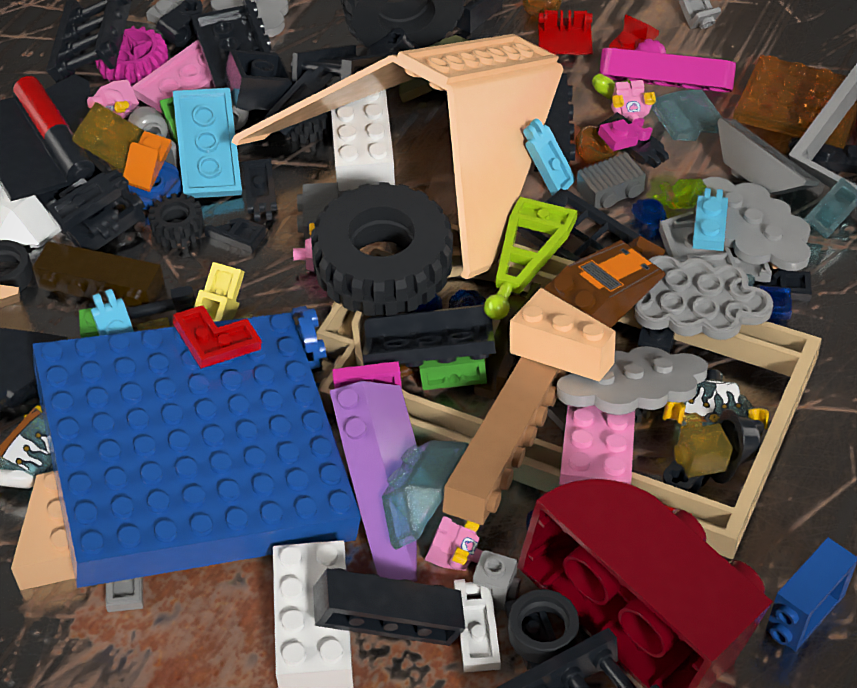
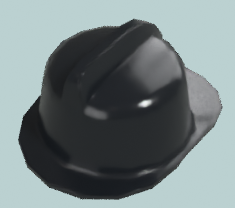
(745, 439)

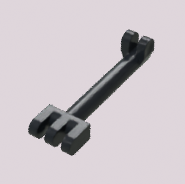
(181, 300)

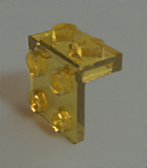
(107, 135)

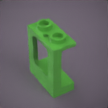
(454, 374)

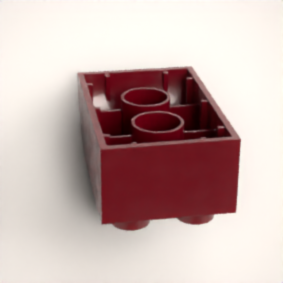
(646, 577)

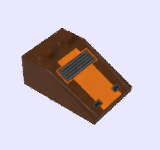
(606, 282)

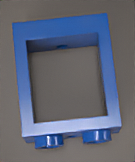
(811, 594)

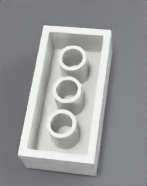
(363, 143)
(304, 652)

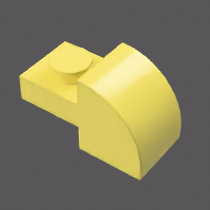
(221, 292)

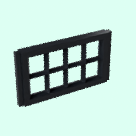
(564, 198)

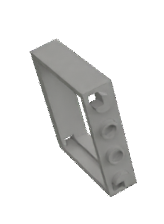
(822, 128)

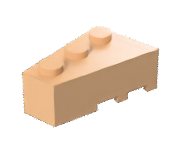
(562, 337)
(43, 545)

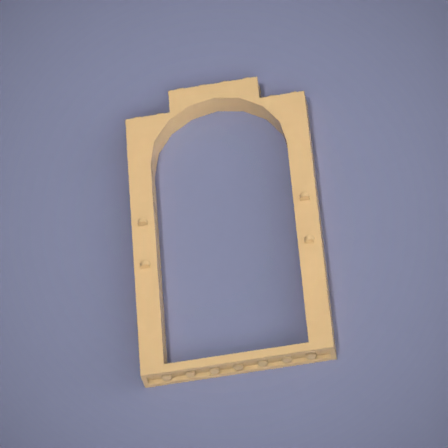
(760, 345)

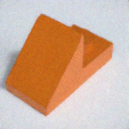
(146, 160)

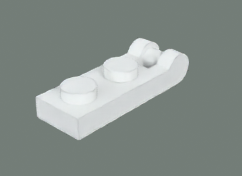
(480, 637)

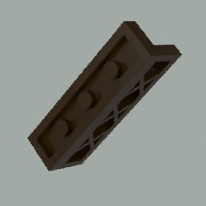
(502, 363)

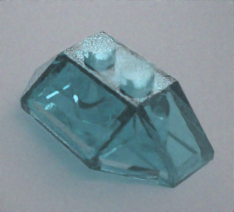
(418, 488)

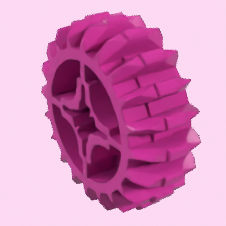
(138, 56)

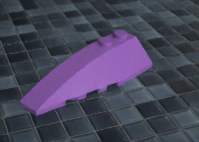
(374, 438)

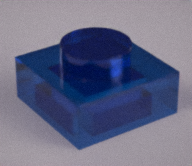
(781, 302)

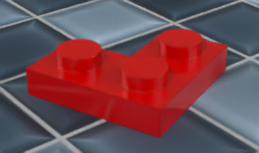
(213, 343)

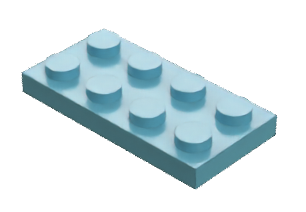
(205, 143)

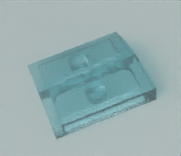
(686, 114)

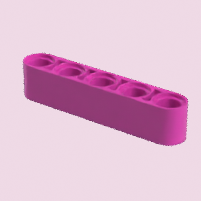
(668, 69)

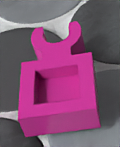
(624, 135)

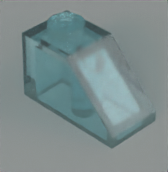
(833, 208)

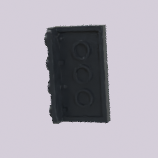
(226, 30)
(429, 336)

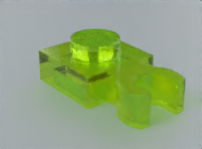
(682, 194)

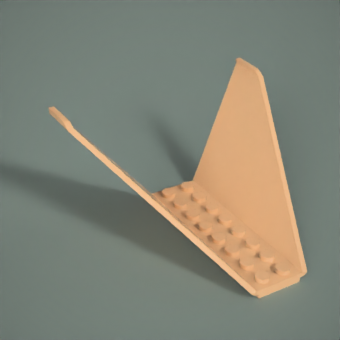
(492, 96)

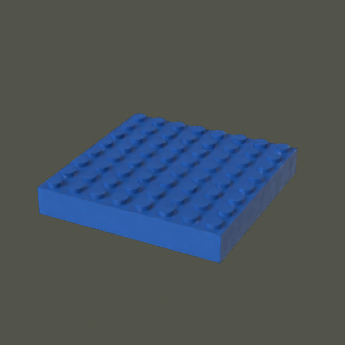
(186, 461)

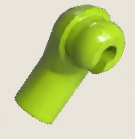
(604, 85)

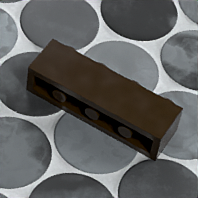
(93, 272)

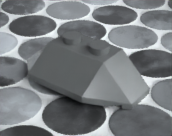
(760, 162)

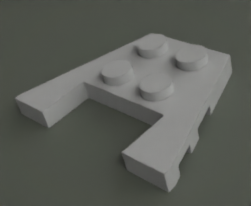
(678, 240)

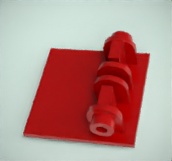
(565, 35)

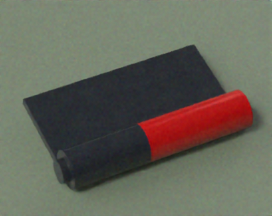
(37, 144)

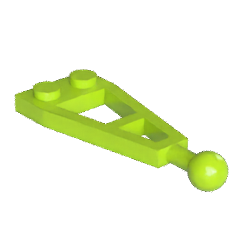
(534, 216)

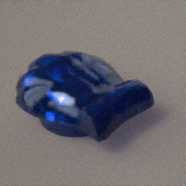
(649, 213)

